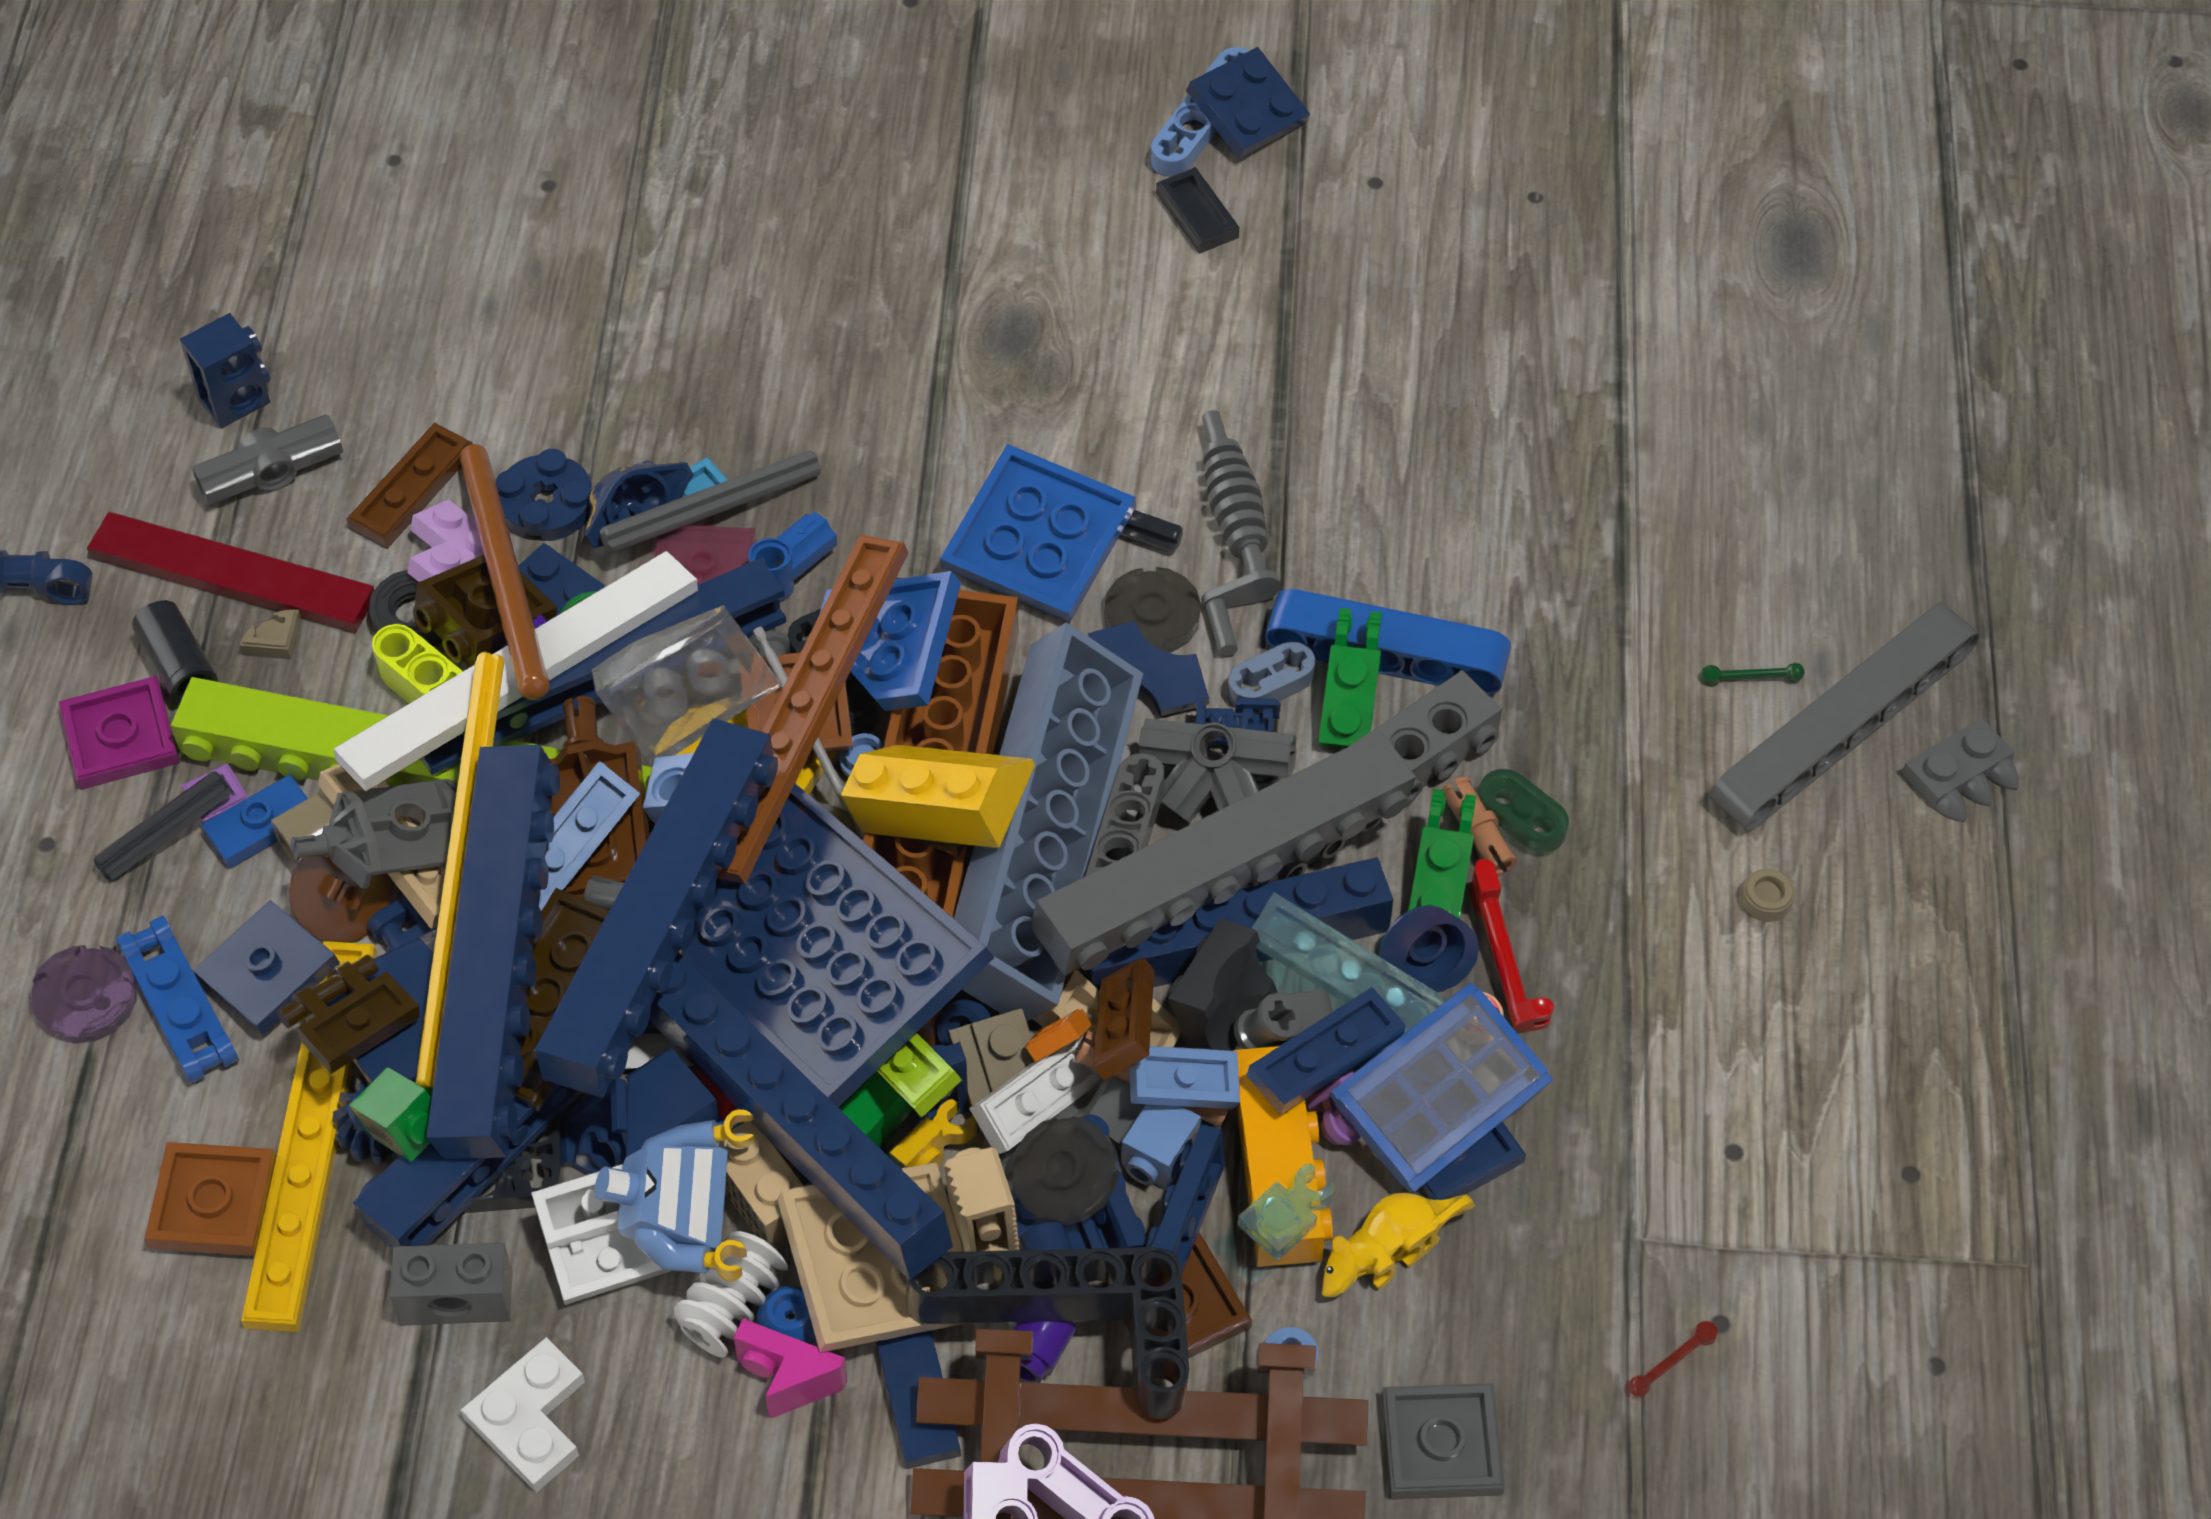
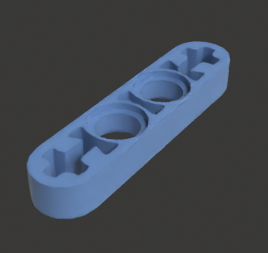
(1190, 142)

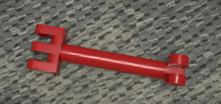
(1484, 894)

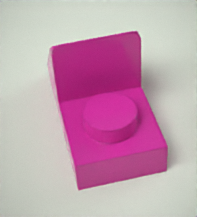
(798, 1367)

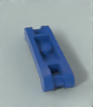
(177, 1000)

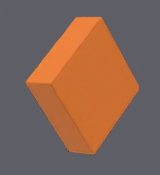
(1058, 1034)

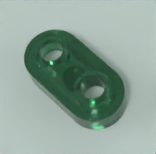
(1527, 810)

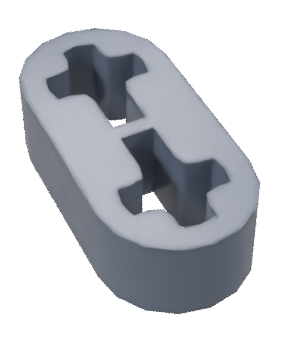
(1269, 673)

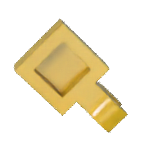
(927, 1140)

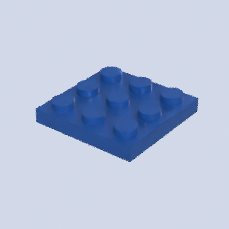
(1038, 532)

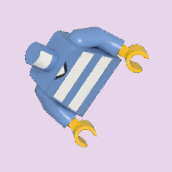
(676, 1195)

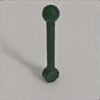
(1712, 674)

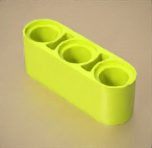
(416, 663)

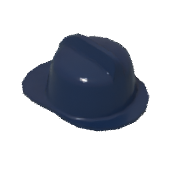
(1431, 947)

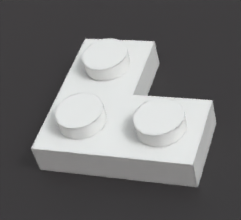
(515, 1412)

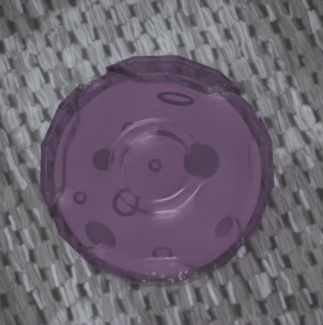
(83, 994)

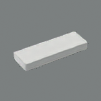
(1033, 1097)

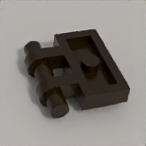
(356, 1022)

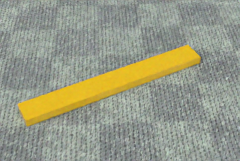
(298, 1185)

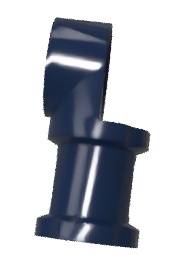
(43, 575)

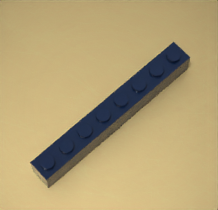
(657, 909)
(493, 954)
(801, 1121)

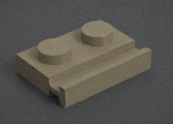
(993, 1052)

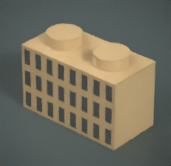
(754, 1183)

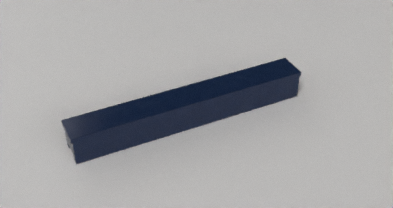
(747, 593)

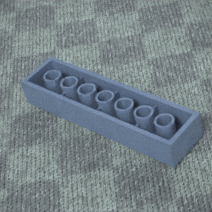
(1074, 726)

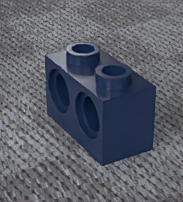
(226, 369)

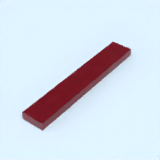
(231, 571)

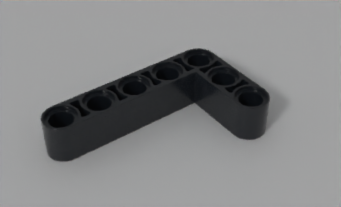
(1072, 1300)

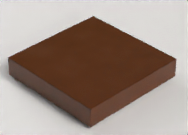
(1210, 1302)

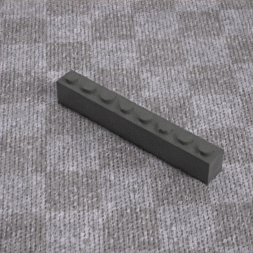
(1222, 854)

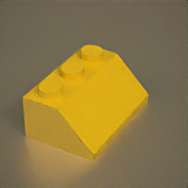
(936, 794)

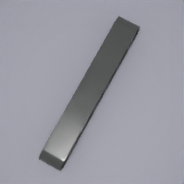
(1844, 716)

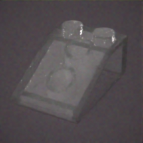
(680, 680)

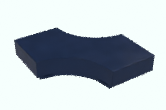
(1167, 678)

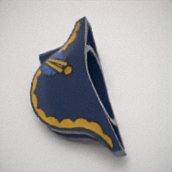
(633, 491)

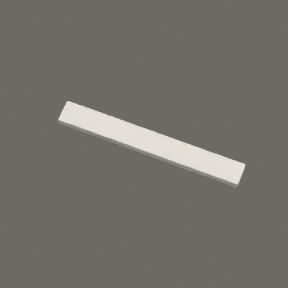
(563, 643)

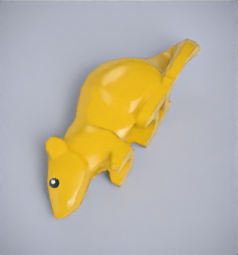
(1396, 1230)

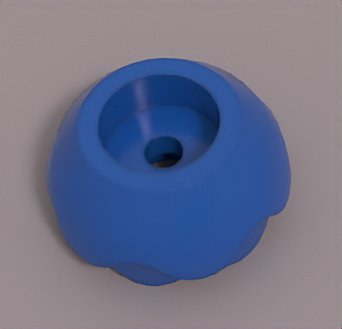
(783, 1302)

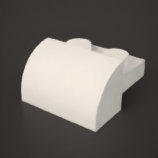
(586, 1241)

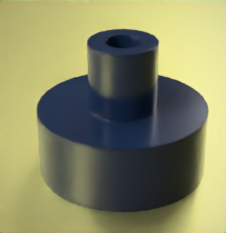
(959, 1014)

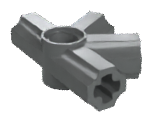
(1226, 779)

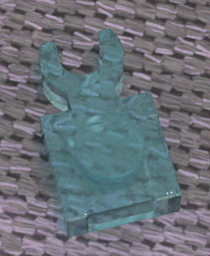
(1285, 1216)

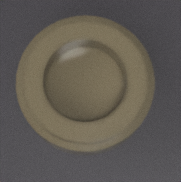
(1768, 895)

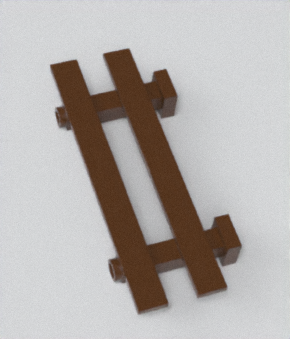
(1280, 1418)

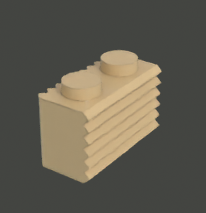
(981, 1201)

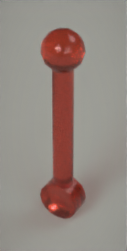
(1705, 1334)

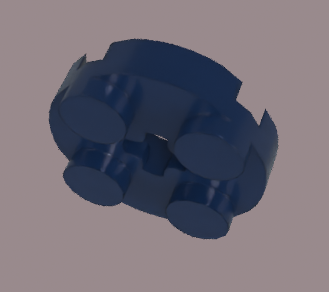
(540, 474)

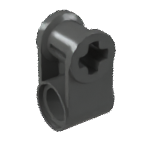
(1280, 1018)

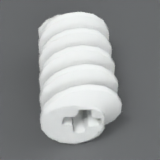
(717, 1302)

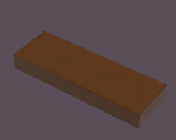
(409, 486)
(1124, 1018)

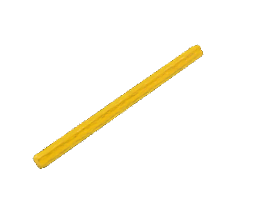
(478, 733)

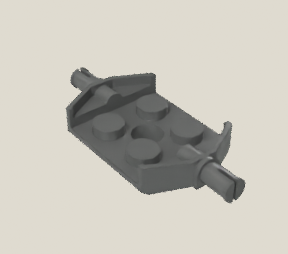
(370, 841)

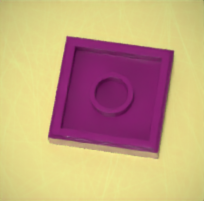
(118, 732)

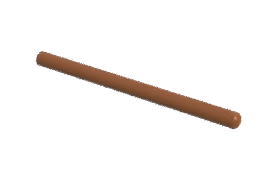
(504, 574)

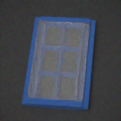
(1441, 1087)

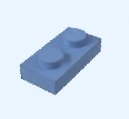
(1186, 1078)

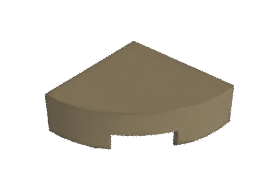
(273, 637)

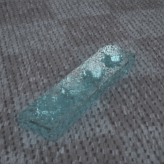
(1339, 962)

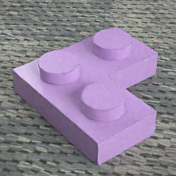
(451, 536)

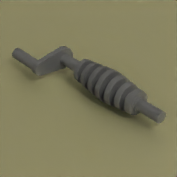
(1240, 515)

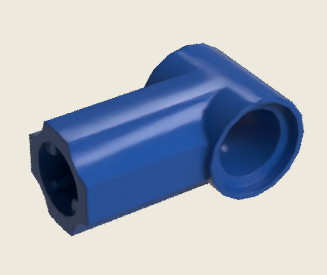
(795, 549)

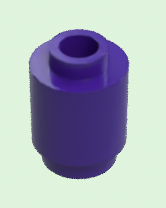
(1049, 1344)

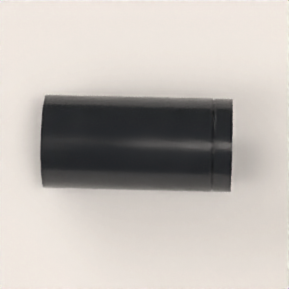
(171, 647)

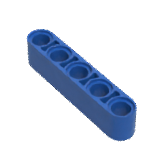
(1409, 643)

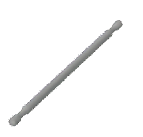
(818, 747)

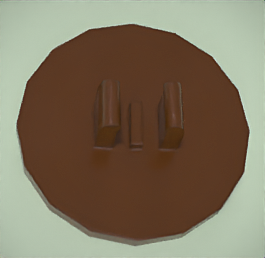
(331, 902)

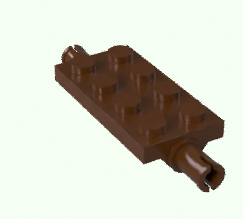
(579, 755)

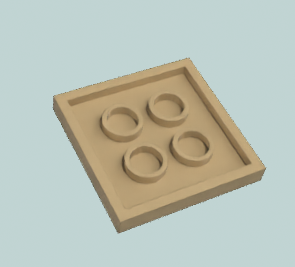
(845, 1279)

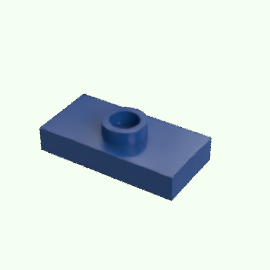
(248, 825)

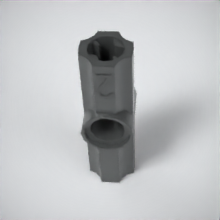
(267, 459)

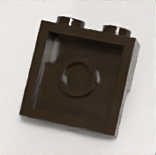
(464, 610)

